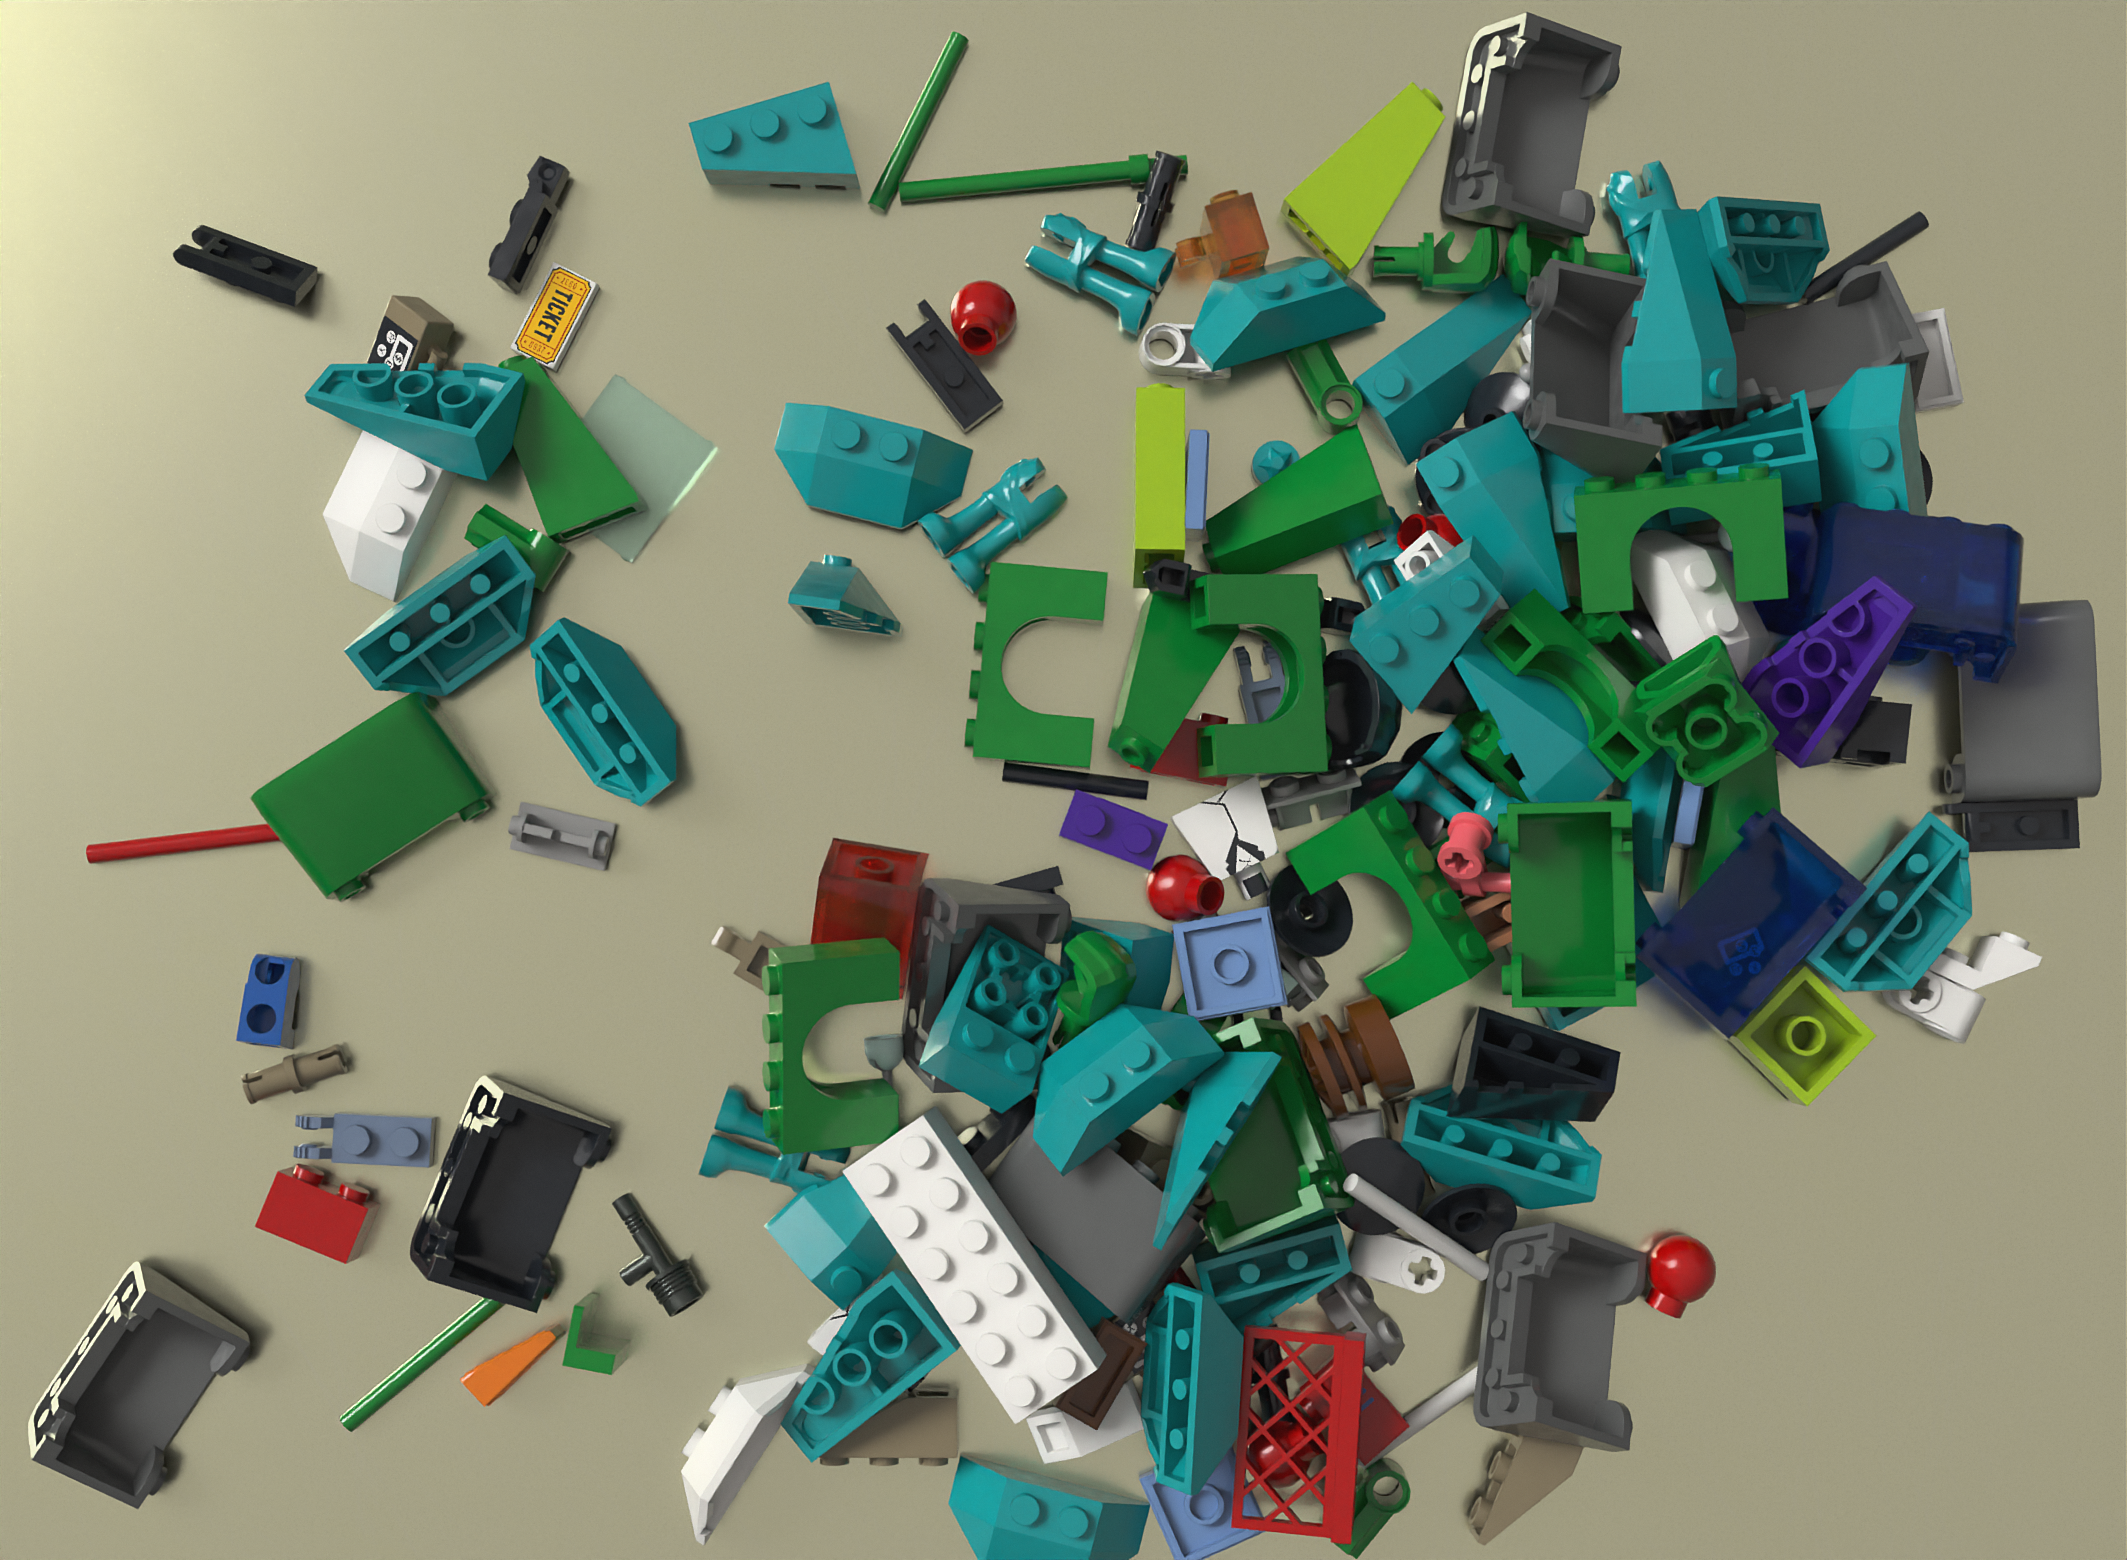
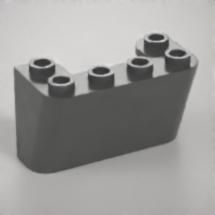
(1096, 1221)

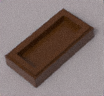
(1095, 1394)

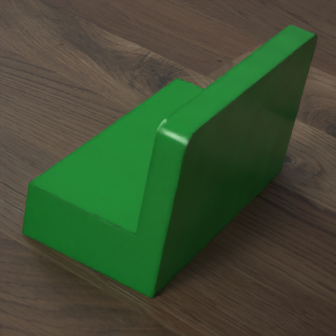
(592, 1350)

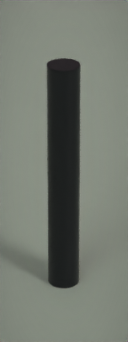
(1866, 255)
(1075, 780)

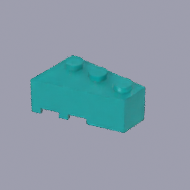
(1427, 620)

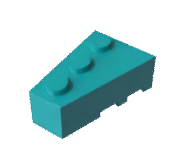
(777, 142)
(1776, 438)
(1274, 1273)

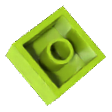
(1801, 1036)

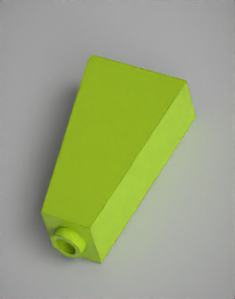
(1359, 184)
(1158, 477)

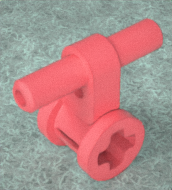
(1464, 859)

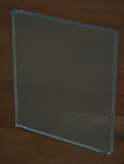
(653, 452)

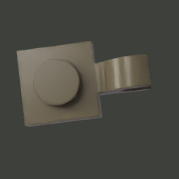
(751, 954)

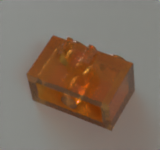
(1229, 238)

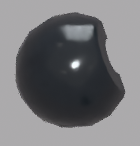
(1361, 711)

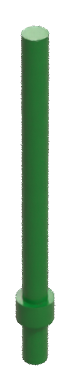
(1135, 169)

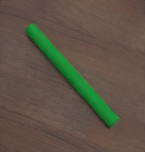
(918, 121)
(419, 1363)

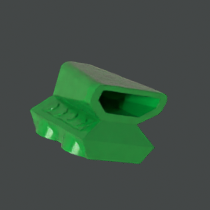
(1703, 714)

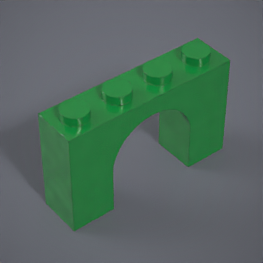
(1743, 502)
(1015, 600)
(1287, 615)
(1384, 844)
(801, 989)

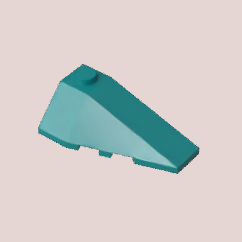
(1430, 377)

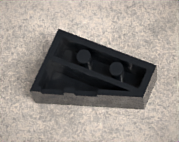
(1877, 737)
(1529, 1072)

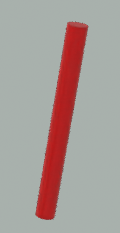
(180, 843)

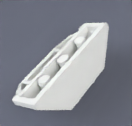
(384, 513)
(1694, 597)
(735, 1442)

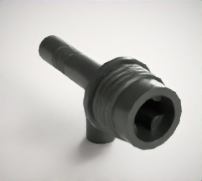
(673, 1284)

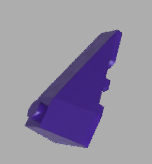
(1828, 672)

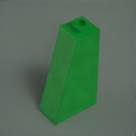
(564, 462)
(1300, 510)
(1163, 678)
(1723, 812)

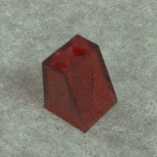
(870, 895)

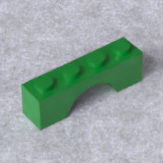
(1544, 644)

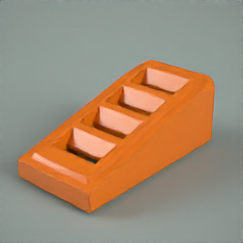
(499, 1373)

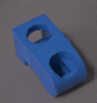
(269, 1002)

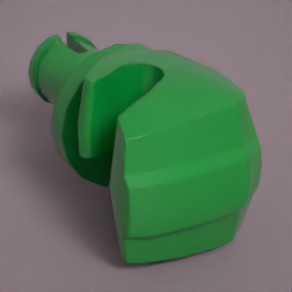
(1528, 256)
(1436, 269)
(1102, 982)

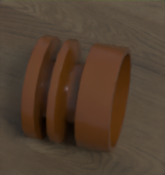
(1355, 1057)

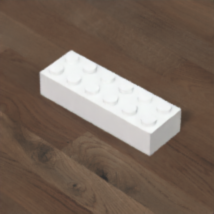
(975, 1265)

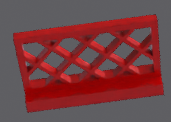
(1343, 1433)

